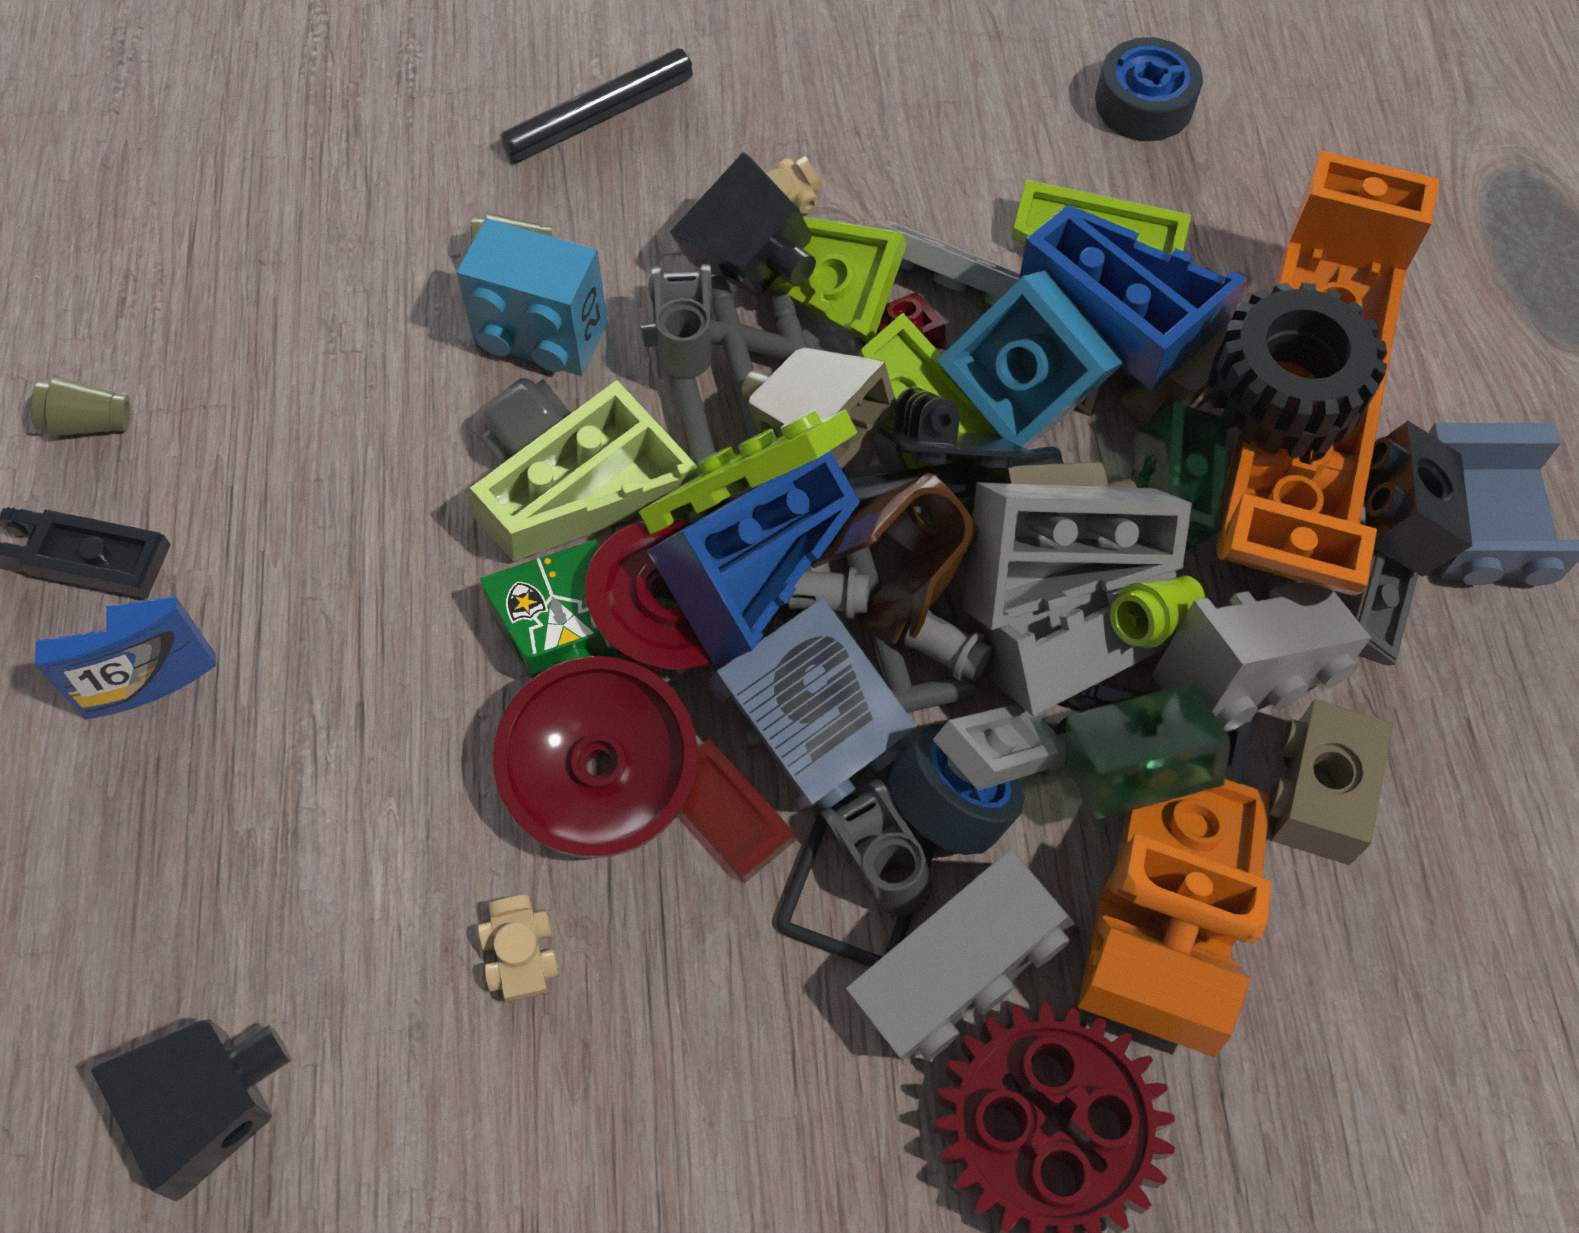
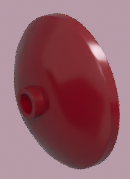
(587, 712)

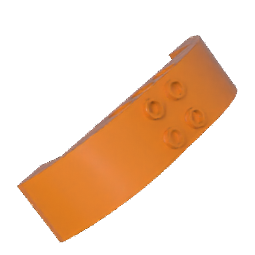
(1305, 512)

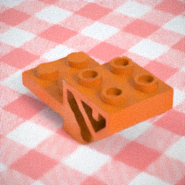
(1174, 910)

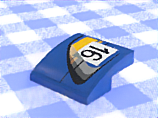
(138, 659)

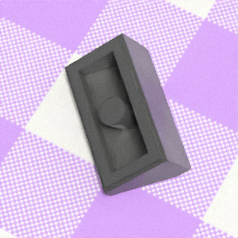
(1383, 607)

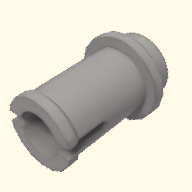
(840, 590)
(952, 647)

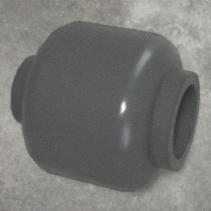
(521, 416)

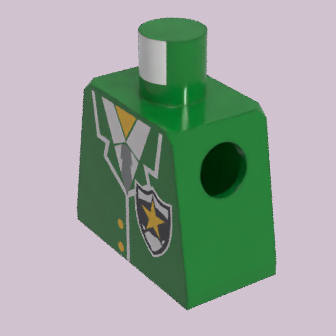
(544, 609)

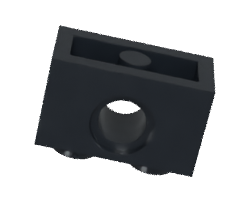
(1417, 499)

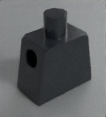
(747, 230)
(190, 1100)

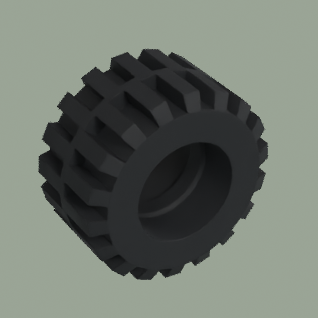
(1311, 332)

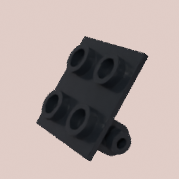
(929, 431)

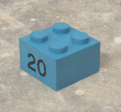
(533, 297)
(1030, 359)

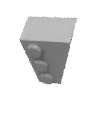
(1065, 542)
(1262, 650)
(1060, 651)
(963, 958)

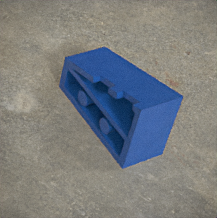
(1139, 298)
(751, 552)

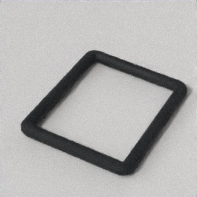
(823, 941)

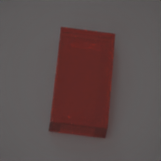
(734, 815)

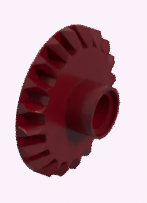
(623, 605)

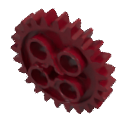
(1094, 1075)

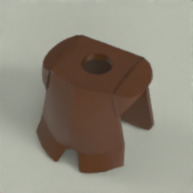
(927, 553)

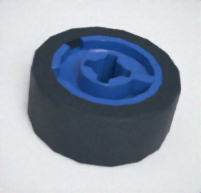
(1148, 88)
(946, 806)

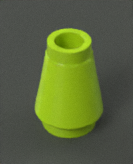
(1153, 610)

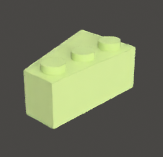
(580, 476)

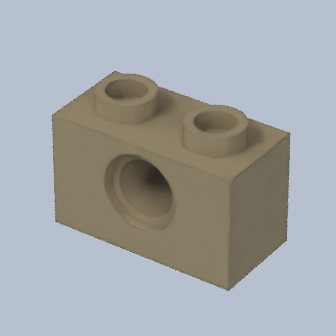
(1354, 755)

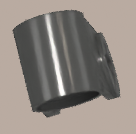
(683, 320)
(876, 839)

